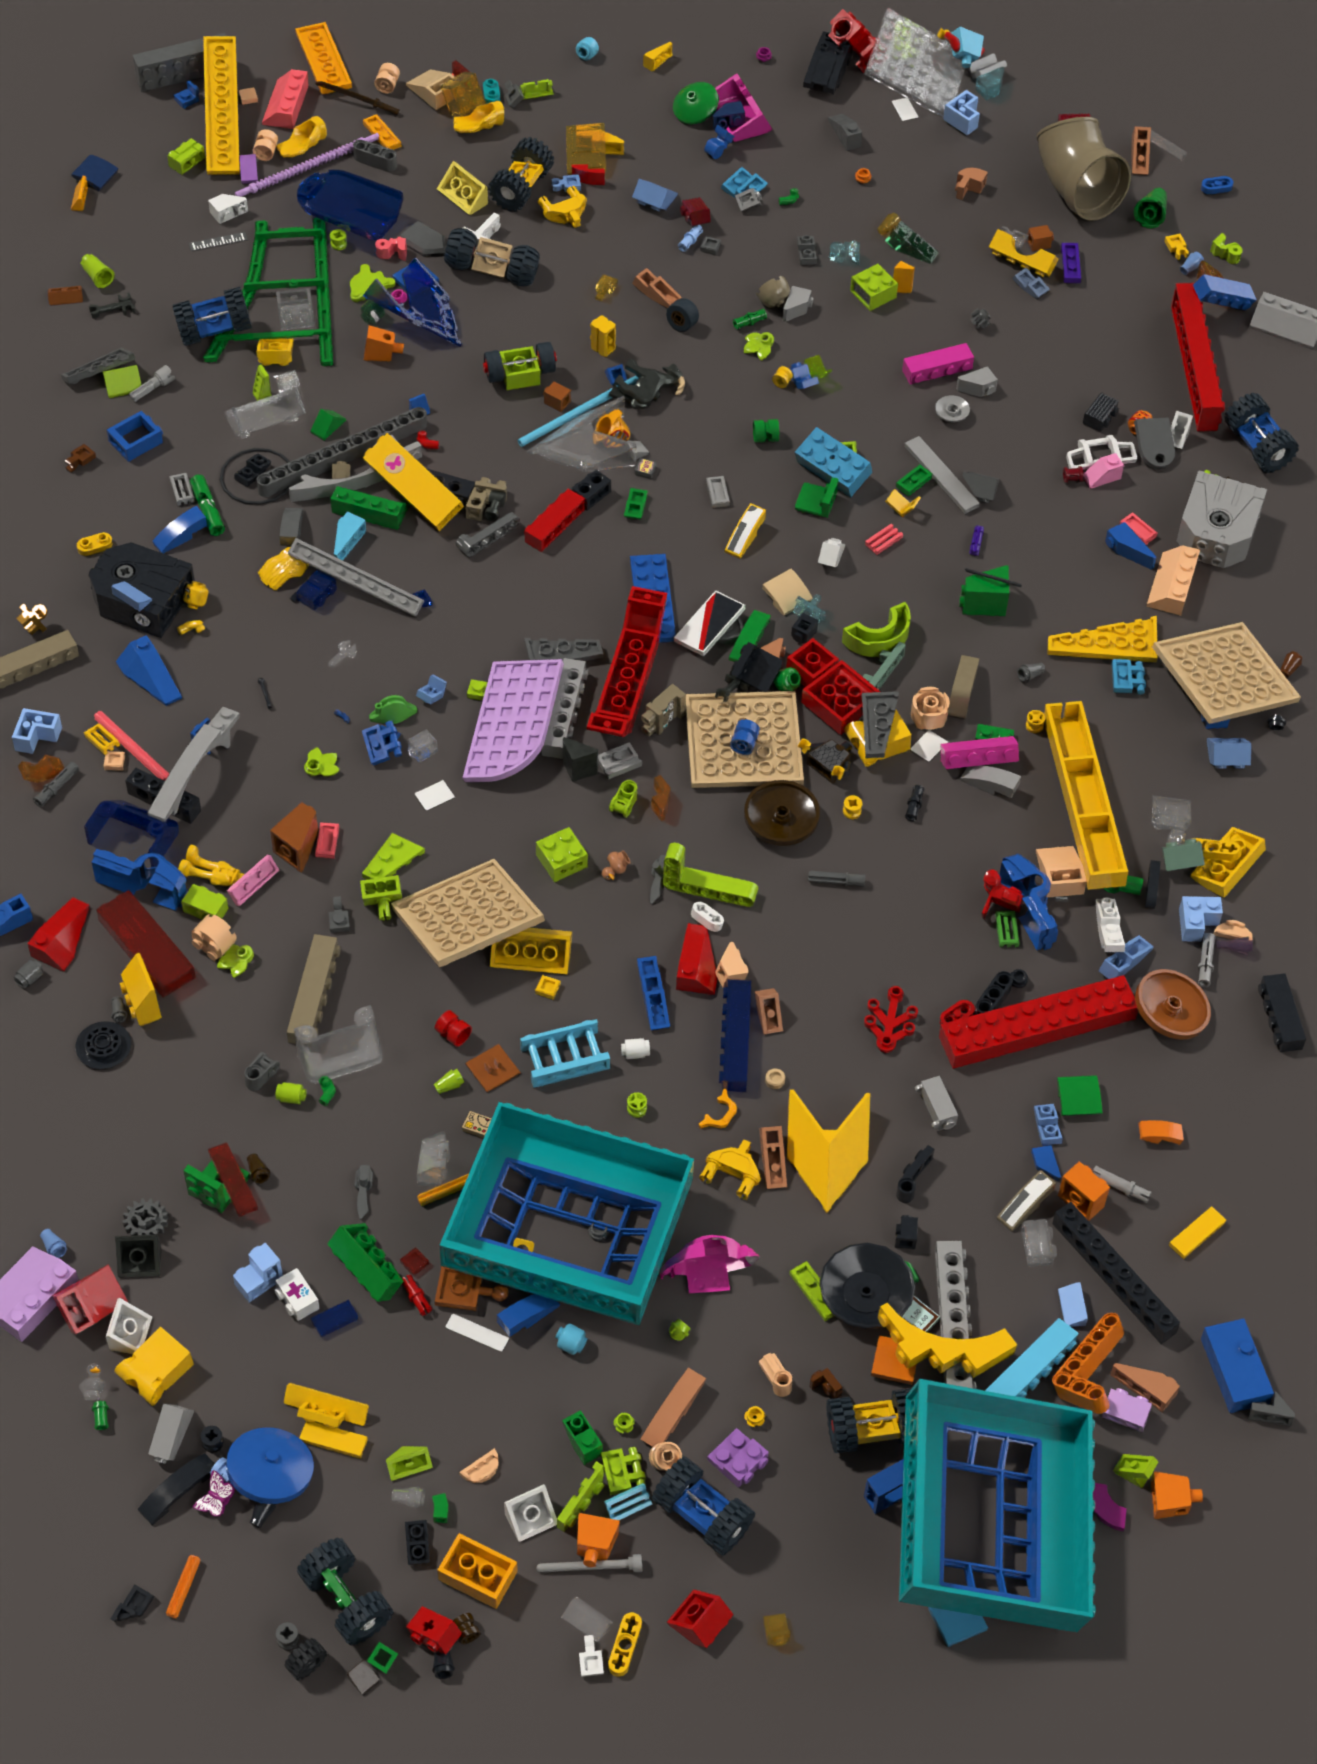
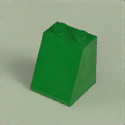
(985, 595)

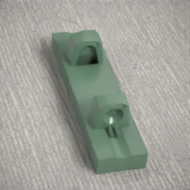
(890, 661)

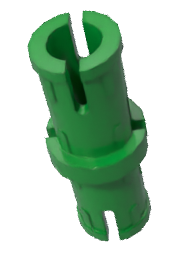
(749, 319)

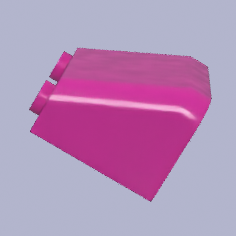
(755, 122)

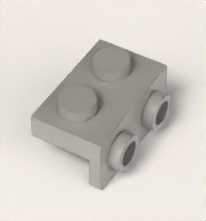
(985, 65)

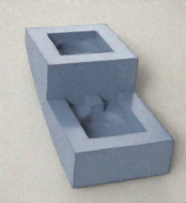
(1030, 284)

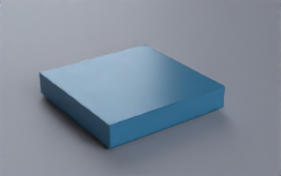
(957, 1625)

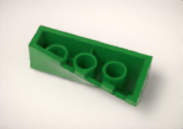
(369, 507)
(365, 1260)

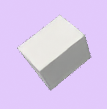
(127, 1328)
(530, 1513)

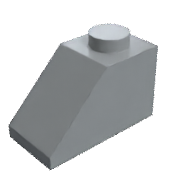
(797, 303)
(978, 383)

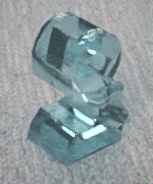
(839, 251)

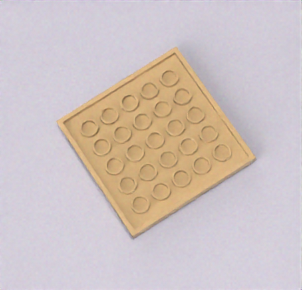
(1226, 672)
(713, 725)
(467, 912)

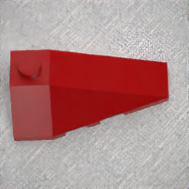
(58, 937)
(696, 962)

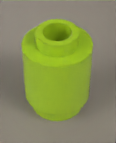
(290, 1093)

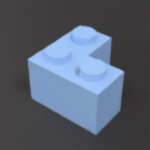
(962, 112)
(35, 726)
(1196, 914)
(259, 1274)

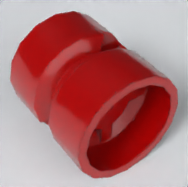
(453, 1028)

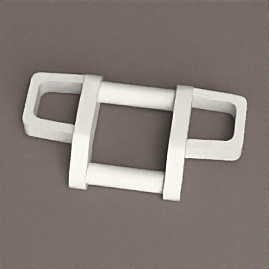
(1083, 447)

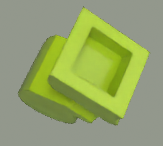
(1231, 252)

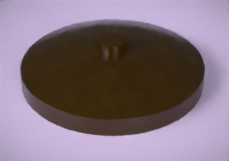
(782, 812)

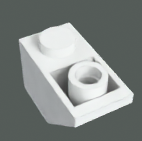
(227, 207)
(831, 552)

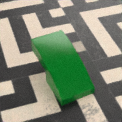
(636, 503)

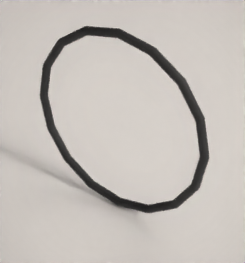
(247, 451)

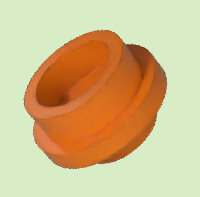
(863, 175)

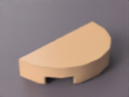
(1232, 930)
(481, 1469)

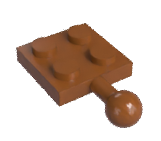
(463, 1290)

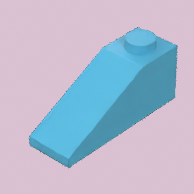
(349, 531)

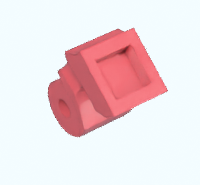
(386, 248)

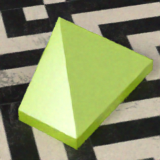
(408, 1461)

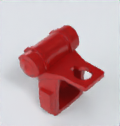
(1000, 894)

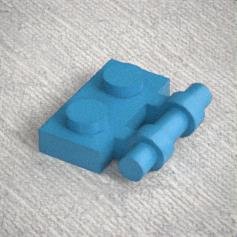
(1122, 676)

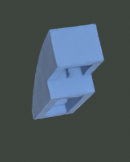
(1123, 962)

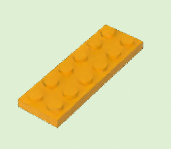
(323, 56)

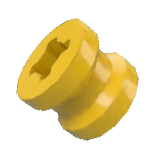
(782, 377)
(1035, 721)
(854, 811)

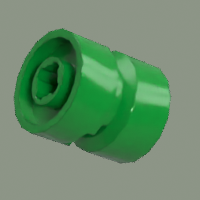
(766, 430)

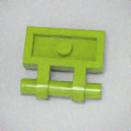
(616, 1470)

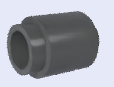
(28, 974)

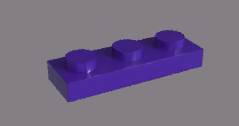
(1071, 263)

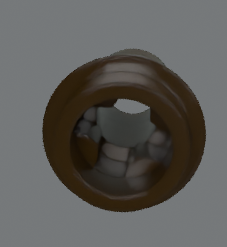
(258, 1170)

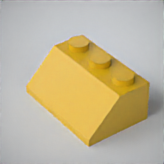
(139, 991)

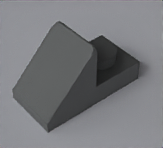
(1275, 1413)

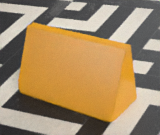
(80, 195)
(904, 277)

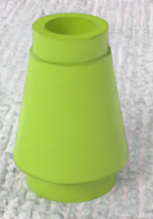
(449, 1081)

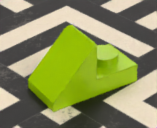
(1136, 1468)

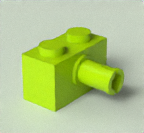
(381, 892)

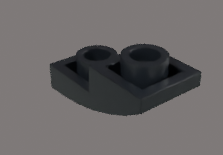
(254, 467)
(417, 1542)

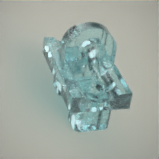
(803, 605)

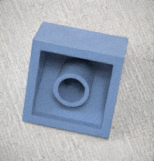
(654, 195)
(1229, 752)

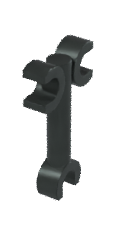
(124, 304)
(734, 683)

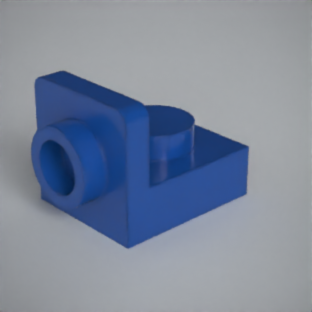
(188, 96)

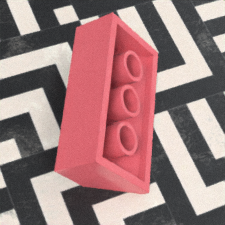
(286, 100)

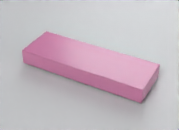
(253, 880)

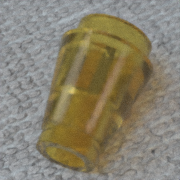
(888, 223)

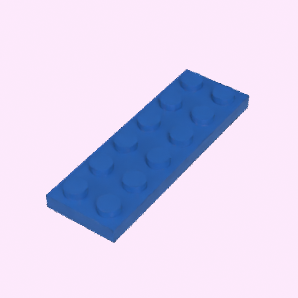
(652, 574)

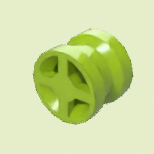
(338, 239)
(639, 1100)

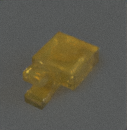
(605, 285)

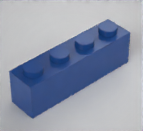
(1224, 292)

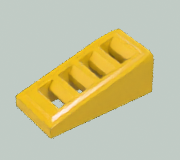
(657, 56)

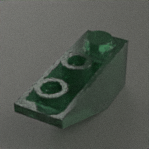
(910, 243)

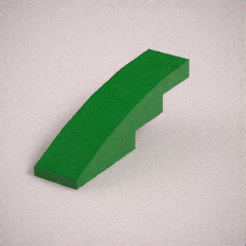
(751, 632)

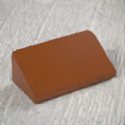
(65, 295)

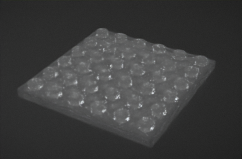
(915, 63)

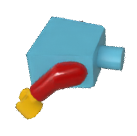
(965, 44)

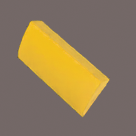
(1223, 875)

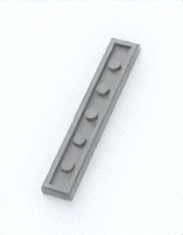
(942, 475)

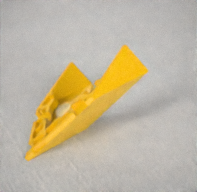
(827, 1158)

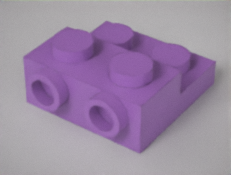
(738, 1457)

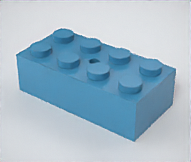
(831, 459)

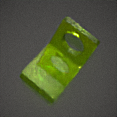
(816, 367)

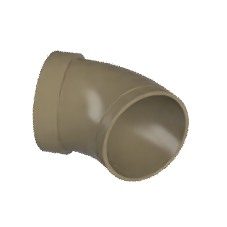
(1082, 168)

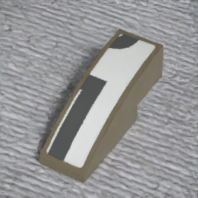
(1026, 1200)

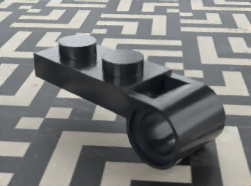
(911, 1173)

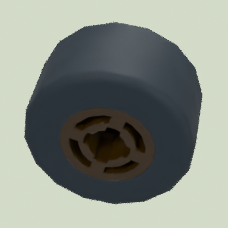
(682, 314)

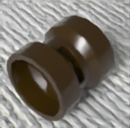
(468, 1629)

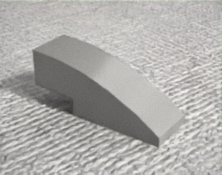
(991, 780)

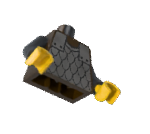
(828, 758)

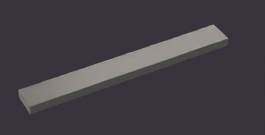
(355, 577)

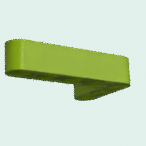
(704, 883)

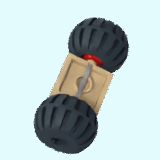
(491, 257)

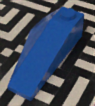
(145, 667)

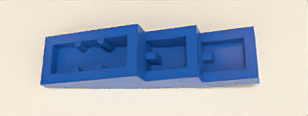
(653, 993)

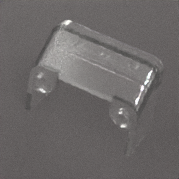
(265, 413)

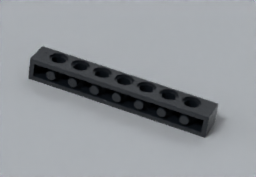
(1116, 1273)

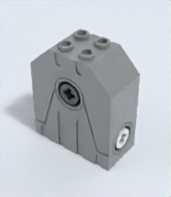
(1221, 519)

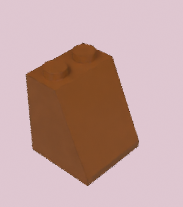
(295, 836)

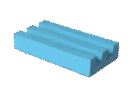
(647, 1502)

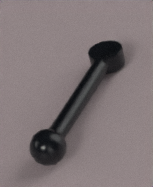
(261, 681)

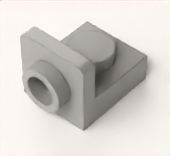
(748, 199)

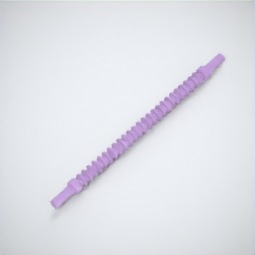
(253, 188)

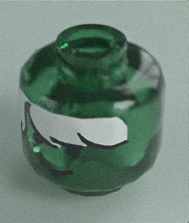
(372, 312)

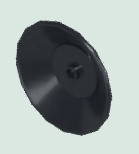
(870, 1269)

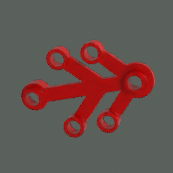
(890, 1021)

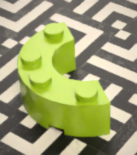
(872, 641)

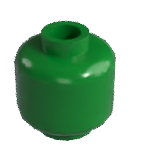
(787, 679)

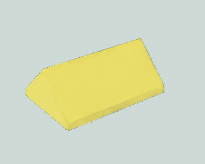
(463, 189)

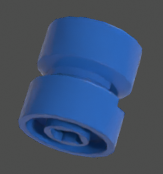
(744, 737)

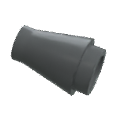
(1029, 671)

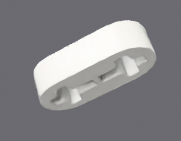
(707, 916)

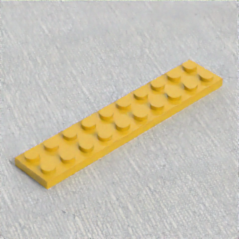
(221, 105)

